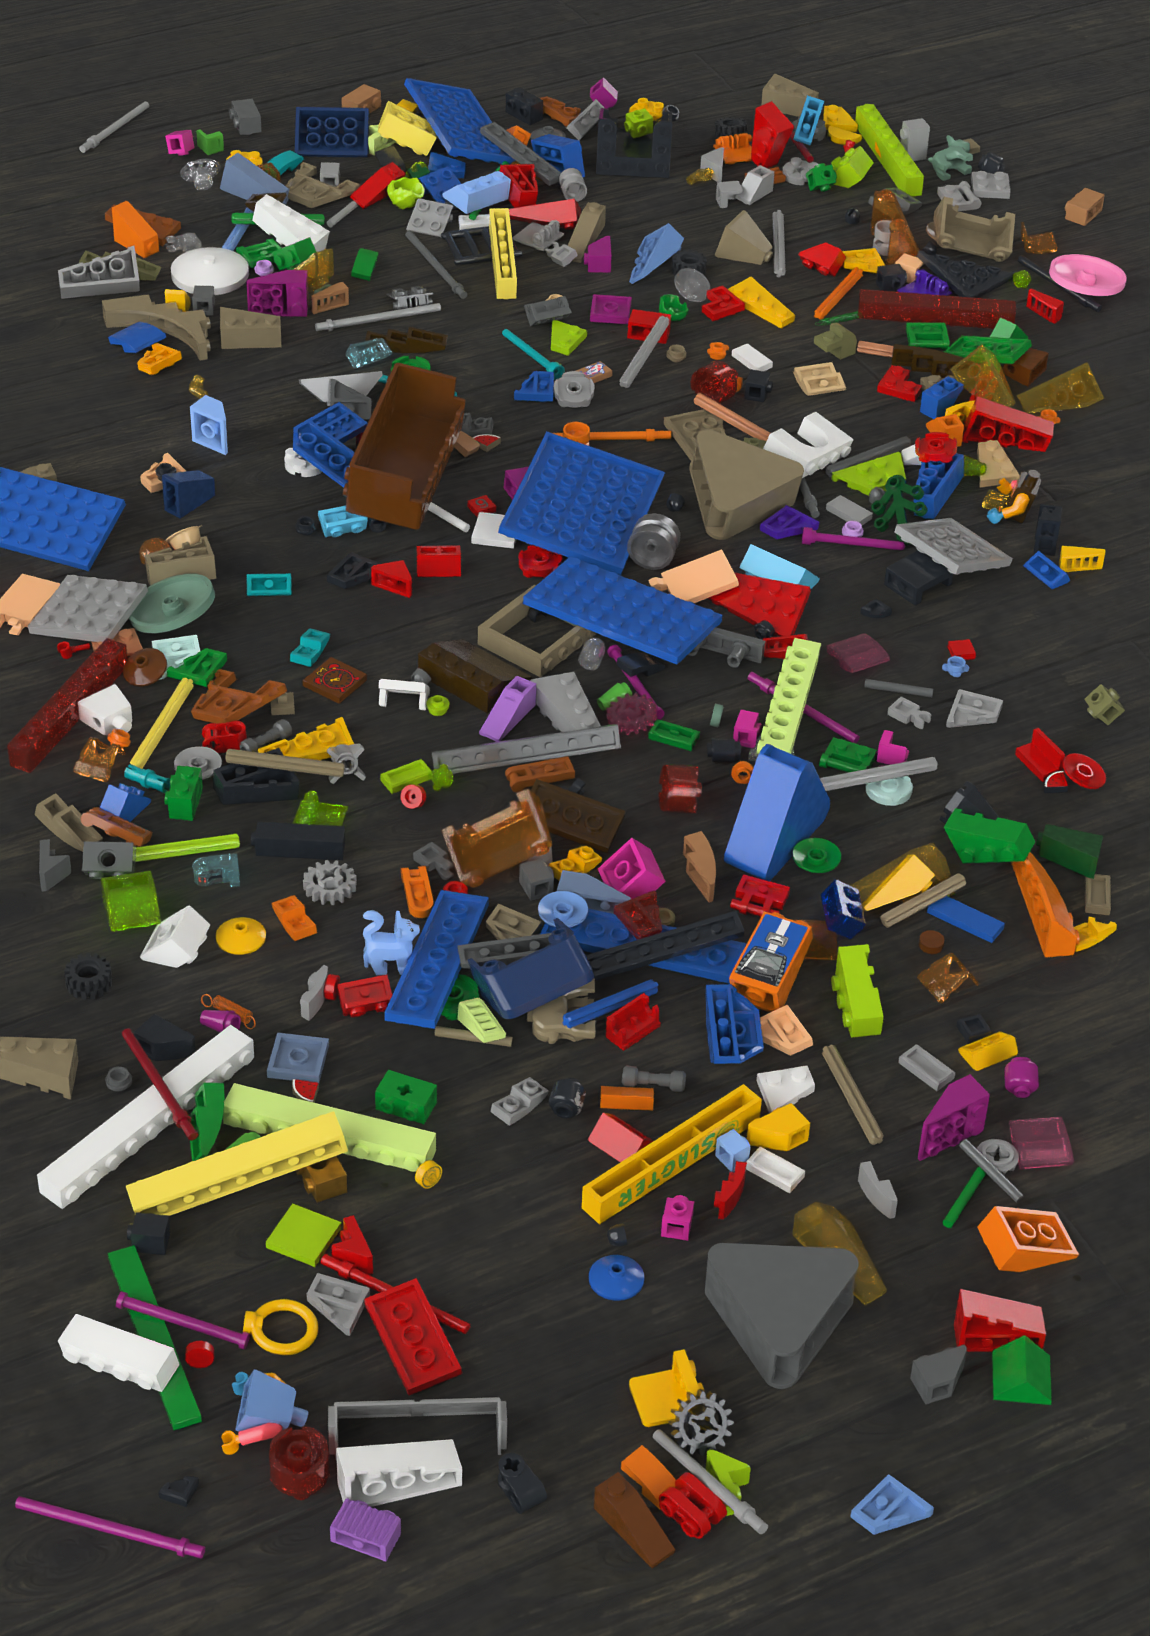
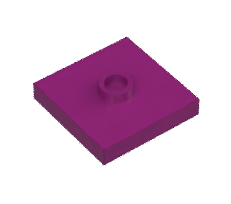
(610, 309)

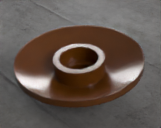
(145, 667)

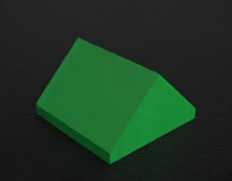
(1021, 1373)

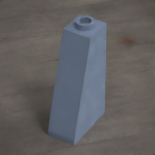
(245, 178)

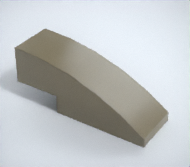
(65, 822)

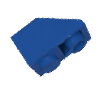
(940, 397)
(124, 801)

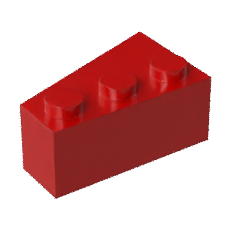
(769, 135)
(523, 184)
(991, 1322)

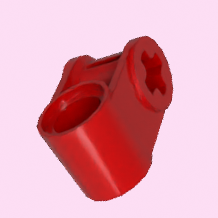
(225, 735)

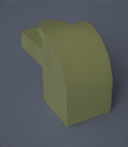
(837, 341)

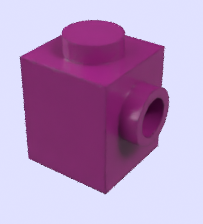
(604, 93)

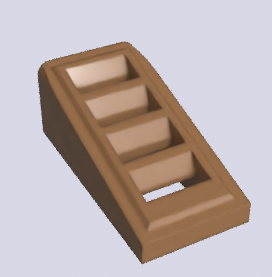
(341, 300)

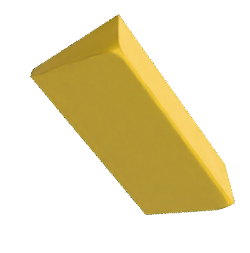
(989, 1050)

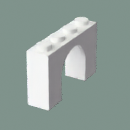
(827, 439)

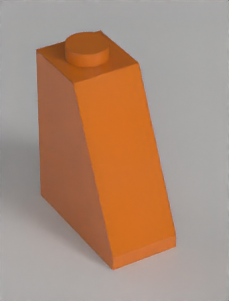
(133, 230)

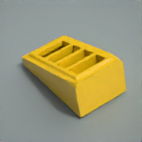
(1071, 552)

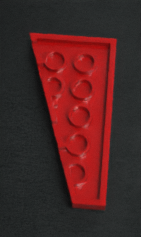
(766, 600)

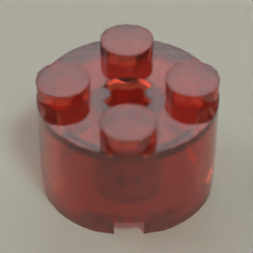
(715, 381)
(679, 788)
(299, 1462)

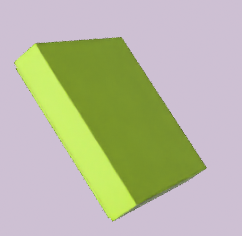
(303, 1235)

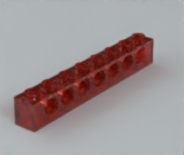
(62, 710)

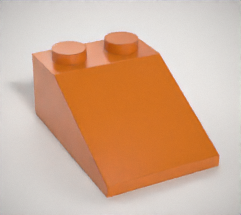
(1025, 1238)

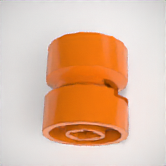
(577, 432)

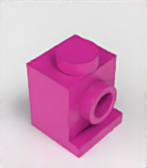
(747, 728)
(680, 1212)

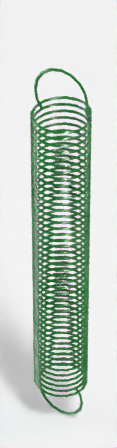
(842, 317)

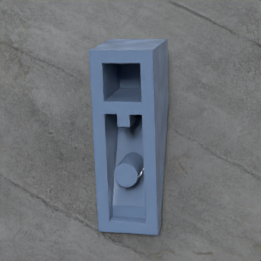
(595, 893)

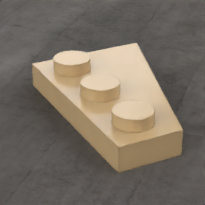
(997, 464)

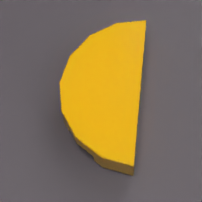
(840, 136)

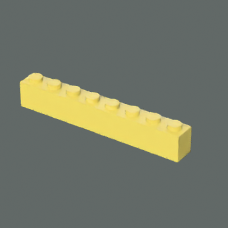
(239, 1167)

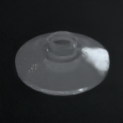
(692, 284)

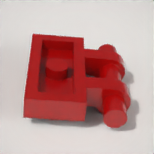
(762, 892)

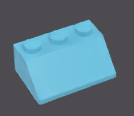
(767, 565)

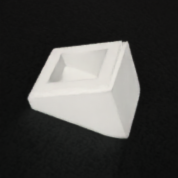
(909, 456)

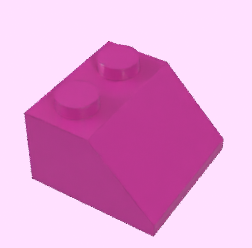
(632, 870)

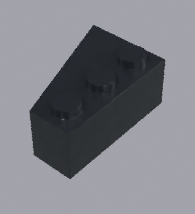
(254, 784)

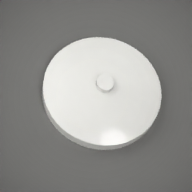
(210, 267)

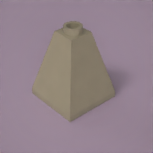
(744, 241)

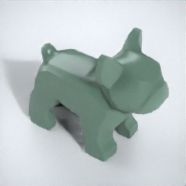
(952, 158)

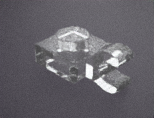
(185, 242)

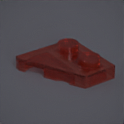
(640, 915)

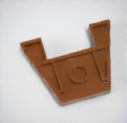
(228, 704)

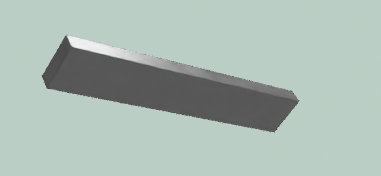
(520, 152)

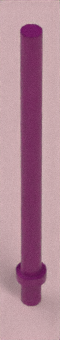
(182, 1546)

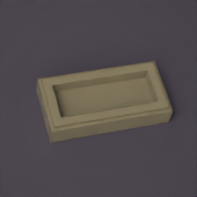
(1098, 894)

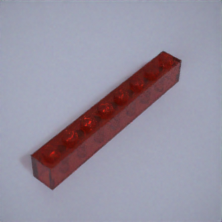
(934, 309)

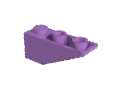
(510, 708)

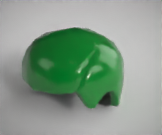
(671, 305)

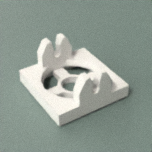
(403, 687)

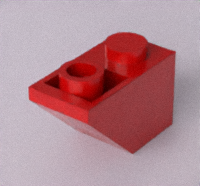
(824, 258)

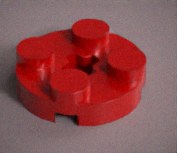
(936, 447)
(530, 565)

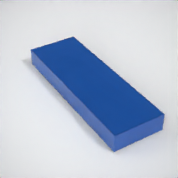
(966, 918)

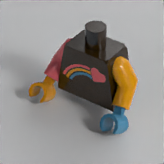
(1020, 499)

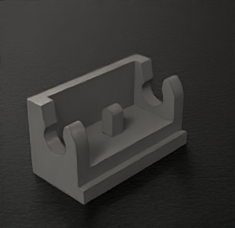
(547, 311)

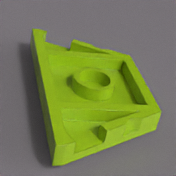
(871, 473)

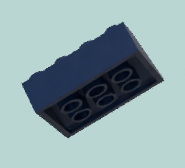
(332, 132)

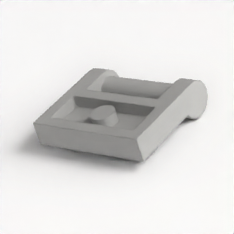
(955, 192)

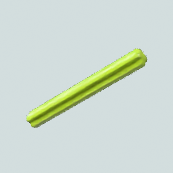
(187, 847)

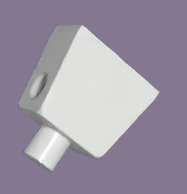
(106, 711)

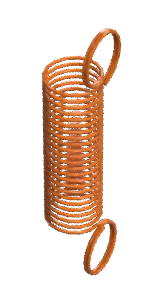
(228, 1008)

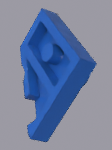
(537, 388)

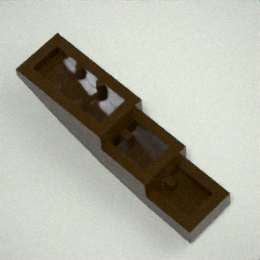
(412, 342)
(924, 359)

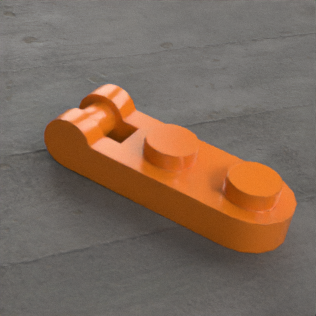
(417, 891)

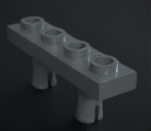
(734, 645)

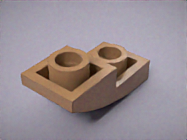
(466, 444)

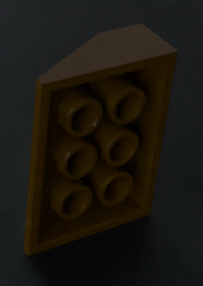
(468, 672)

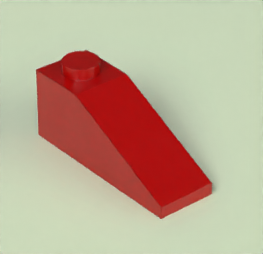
(376, 186)

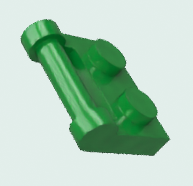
(258, 252)
(927, 335)
(847, 756)

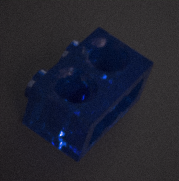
(843, 909)

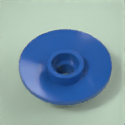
(616, 1277)

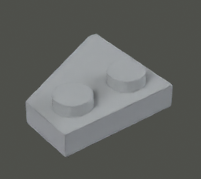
(338, 1300)

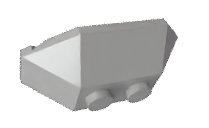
(321, 386)

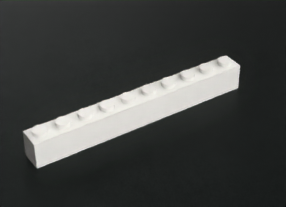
(142, 1118)

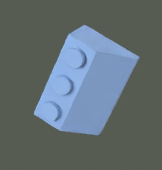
(479, 192)

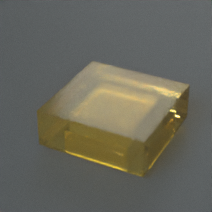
(995, 500)

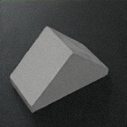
(714, 161)

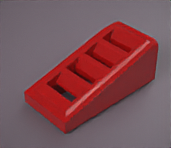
(1052, 303)
(777, 642)

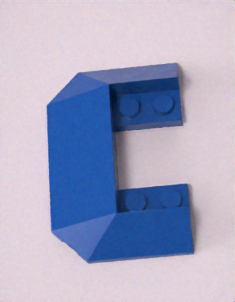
(322, 440)

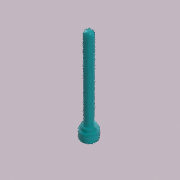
(554, 367)

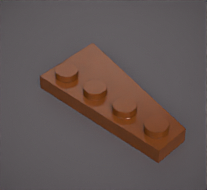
(162, 226)

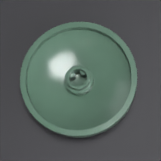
(173, 603)

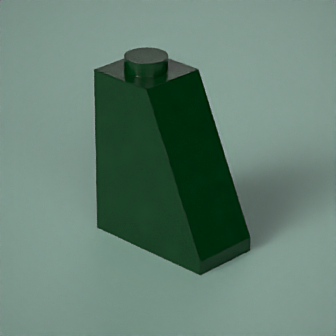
(1070, 848)

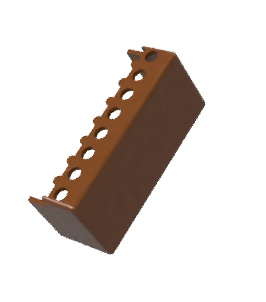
(405, 447)

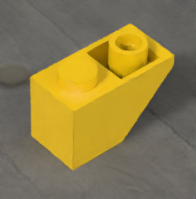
(779, 1130)

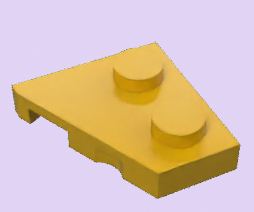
(838, 118)
(863, 259)

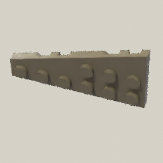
(688, 425)

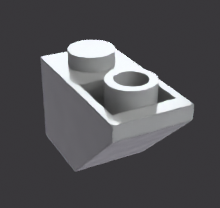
(756, 185)

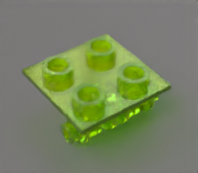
(317, 813)

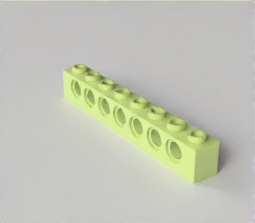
(790, 695)

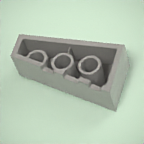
(564, 702)

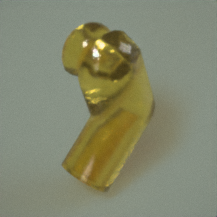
(700, 175)
(196, 387)

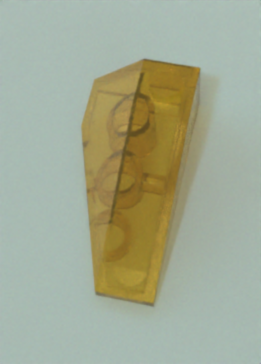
(1067, 391)

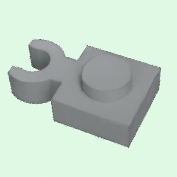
(561, 255)
(908, 711)

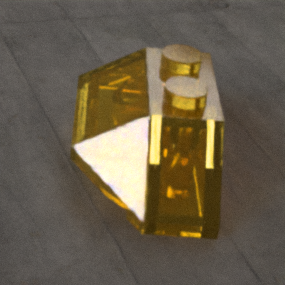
(319, 268)

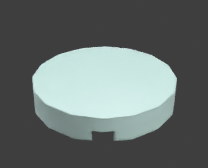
(890, 791)

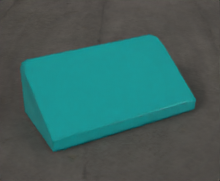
(269, 584)

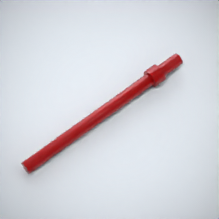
(348, 1271)

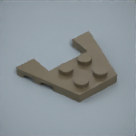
(314, 192)

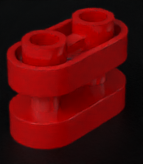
(692, 1505)

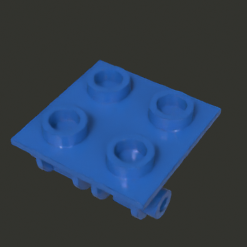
(439, 182)

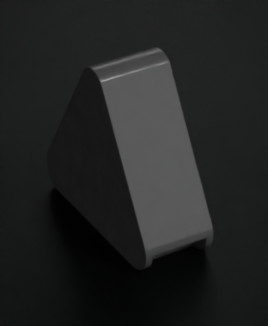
(780, 1301)

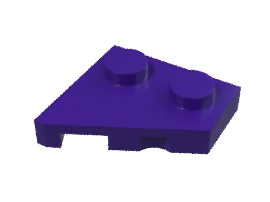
(787, 523)

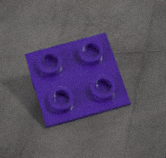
(926, 284)

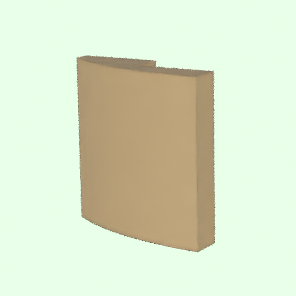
(819, 379)

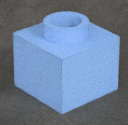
(732, 1148)

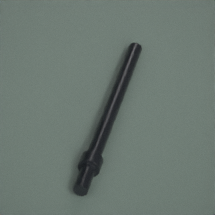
(1084, 299)

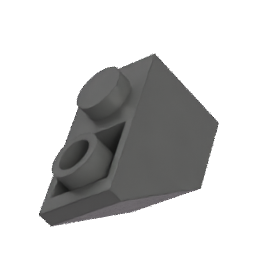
(938, 1373)

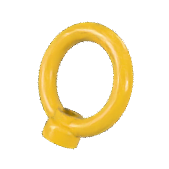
(254, 1321)

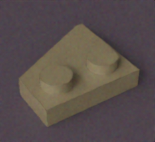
(508, 923)

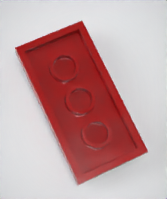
(413, 1336)

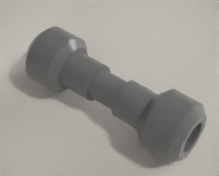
(281, 730)
(675, 1080)

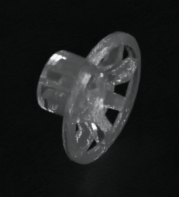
(202, 175)

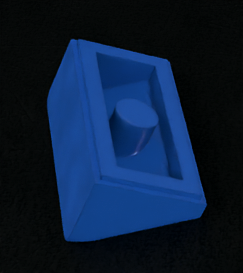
(1046, 571)

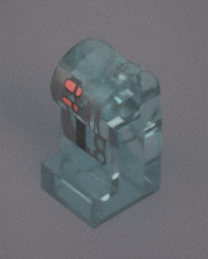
(216, 870)

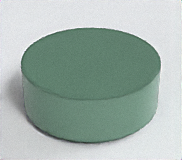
(716, 716)

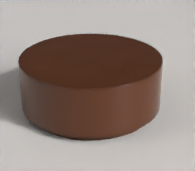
(931, 942)

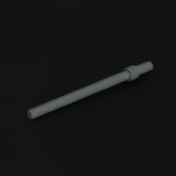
(809, 500)

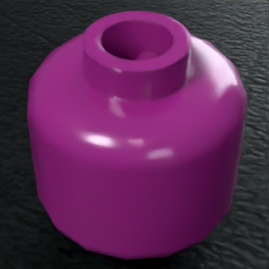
(1021, 1077)

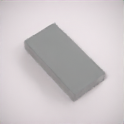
(848, 510)
(926, 1067)

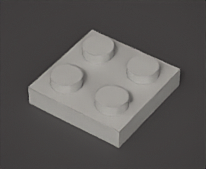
(990, 185)

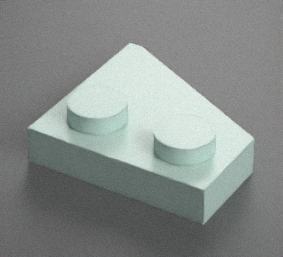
(177, 649)

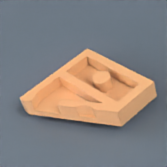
(150, 479)
(784, 1031)

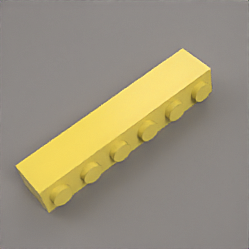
(502, 253)

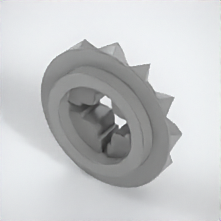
(1007, 1152)

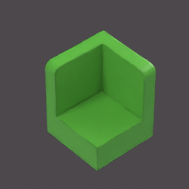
(210, 143)

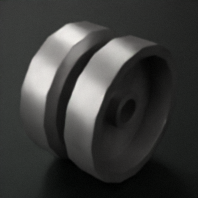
(653, 541)

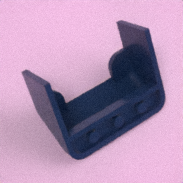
(536, 977)

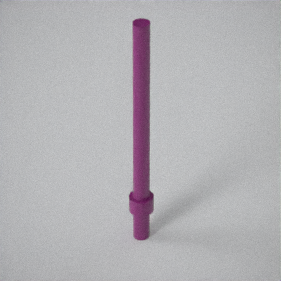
(768, 687)

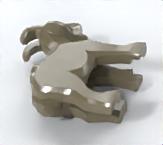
(548, 1018)

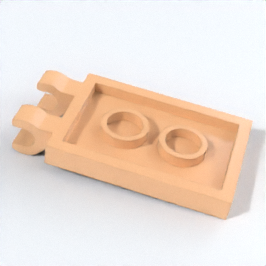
(698, 578)
(24, 601)

